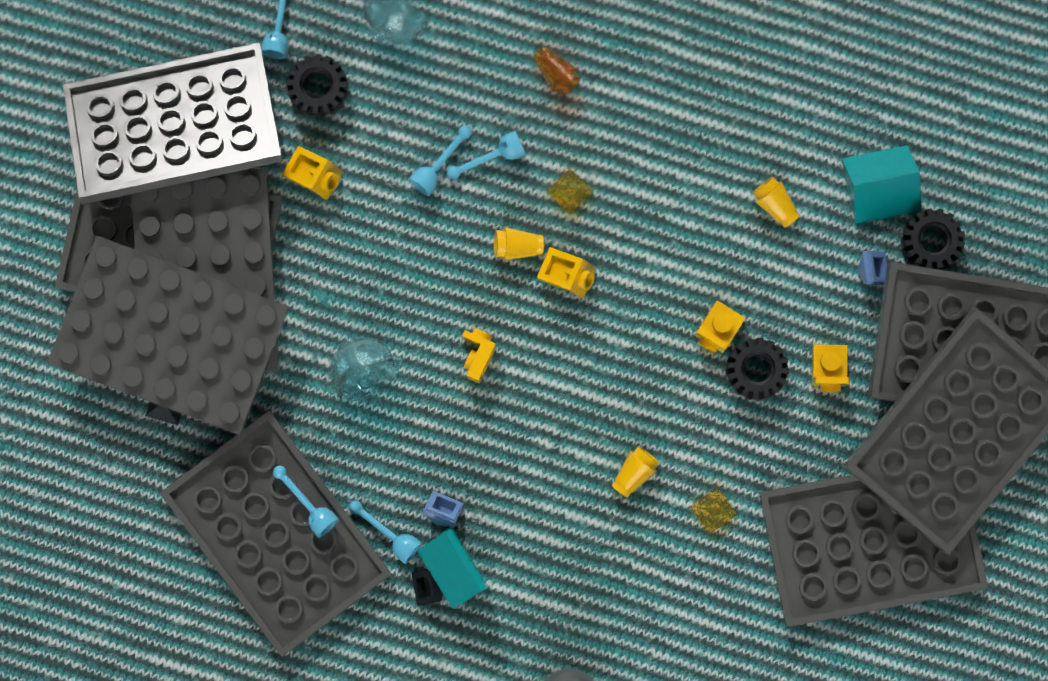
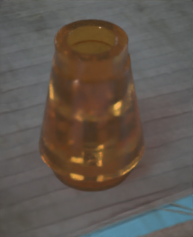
(558, 73)

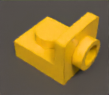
(313, 172)
(567, 272)
(719, 328)
(478, 360)
(829, 367)

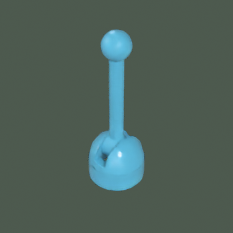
(275, 43)
(509, 147)
(425, 178)
(320, 519)
(403, 546)

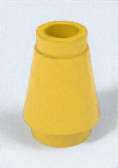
(776, 201)
(517, 244)
(635, 471)

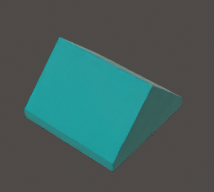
(883, 184)
(452, 568)

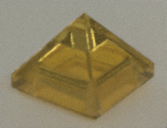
(569, 191)
(713, 510)

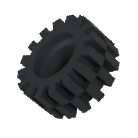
(310, 67)
(938, 220)
(771, 354)

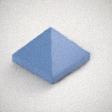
(873, 267)
(442, 509)

